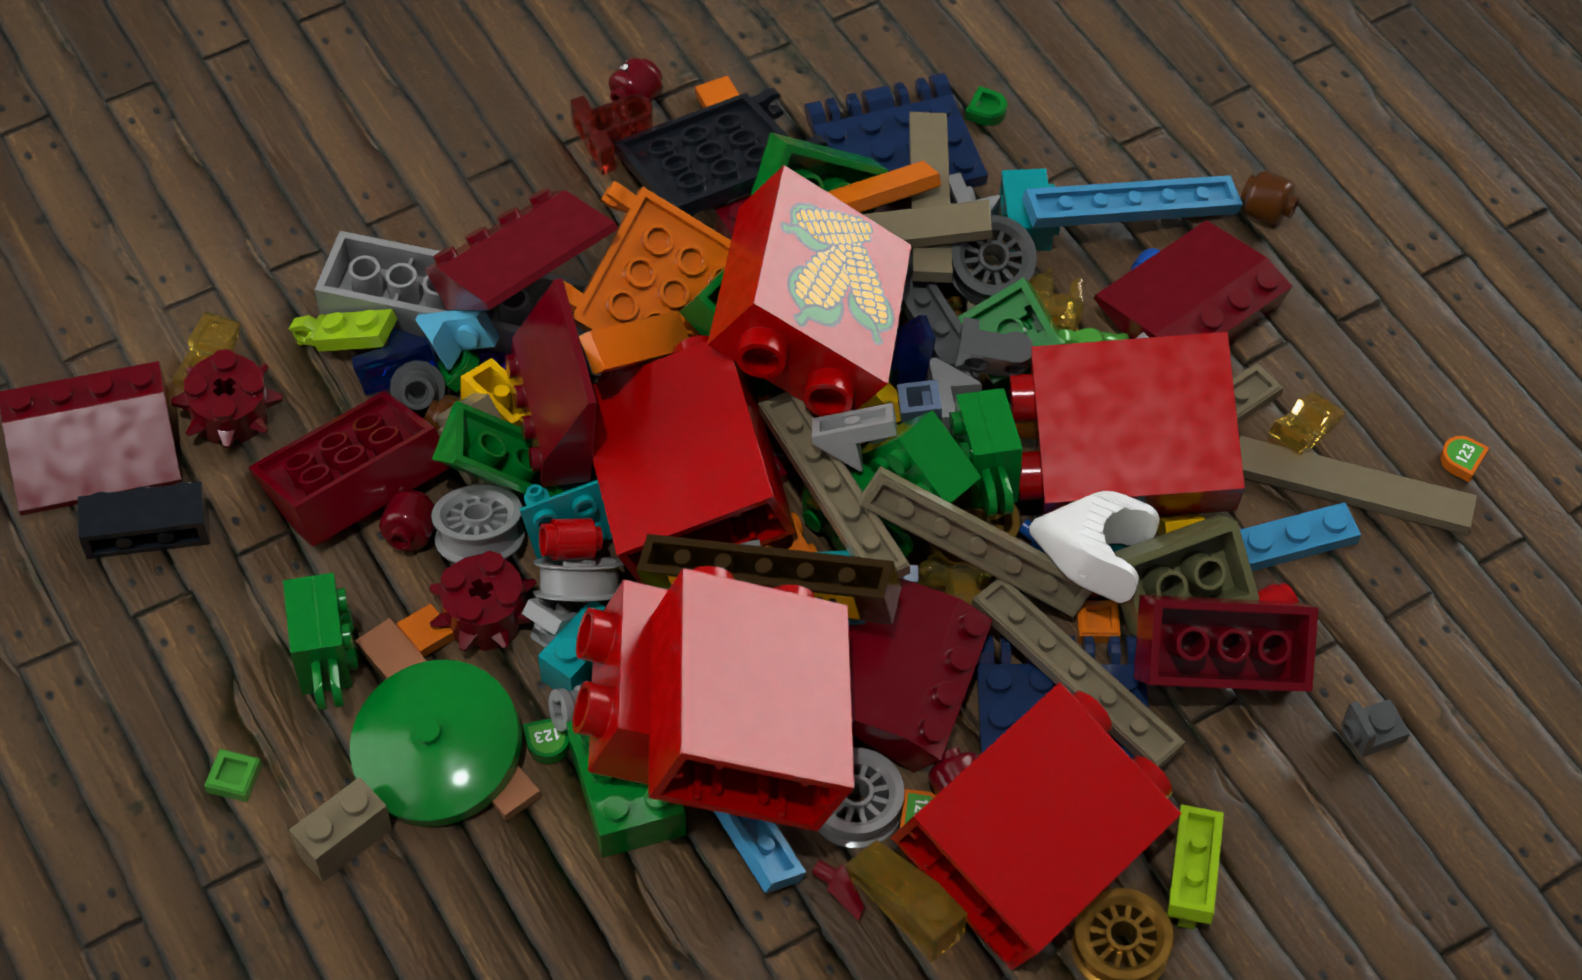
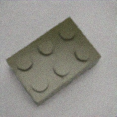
(1191, 562)

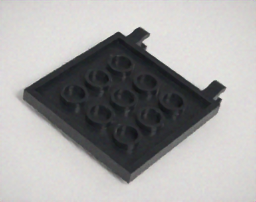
(707, 153)

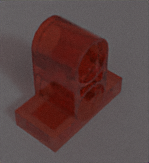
(609, 123)

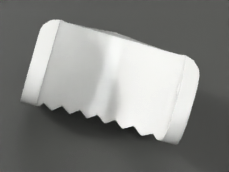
(1079, 537)

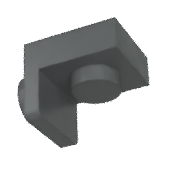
(1373, 727)

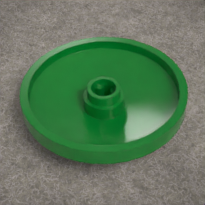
(436, 742)

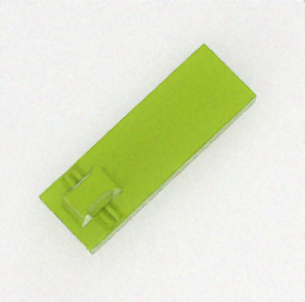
(1195, 866)

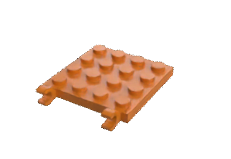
(650, 265)

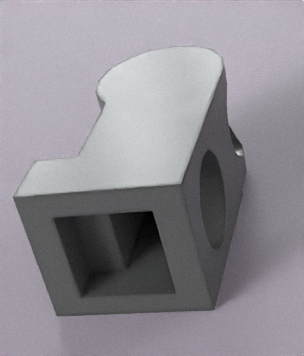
(992, 351)

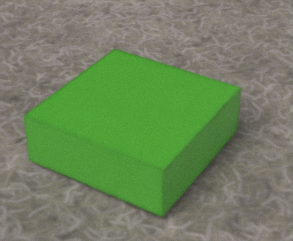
(233, 775)

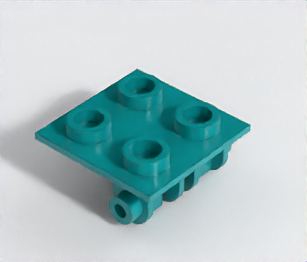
(575, 503)

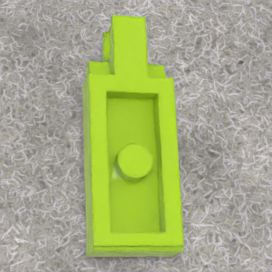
(344, 330)

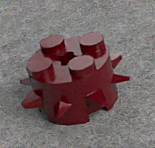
(226, 398)
(482, 601)

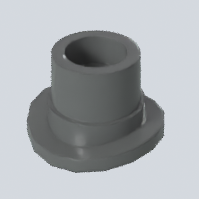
(417, 385)

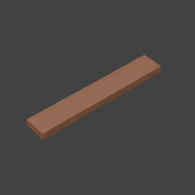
(390, 652)

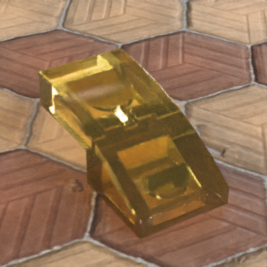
(208, 336)
(1307, 423)

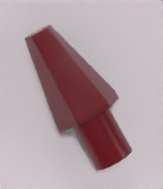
(841, 887)

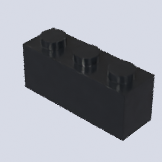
(143, 520)

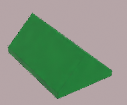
(487, 450)

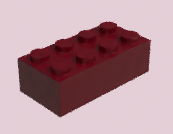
(1225, 643)

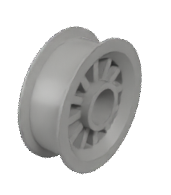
(477, 521)
(578, 579)
(881, 803)

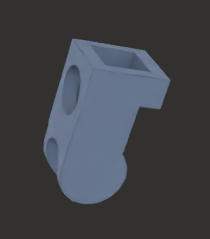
(918, 399)

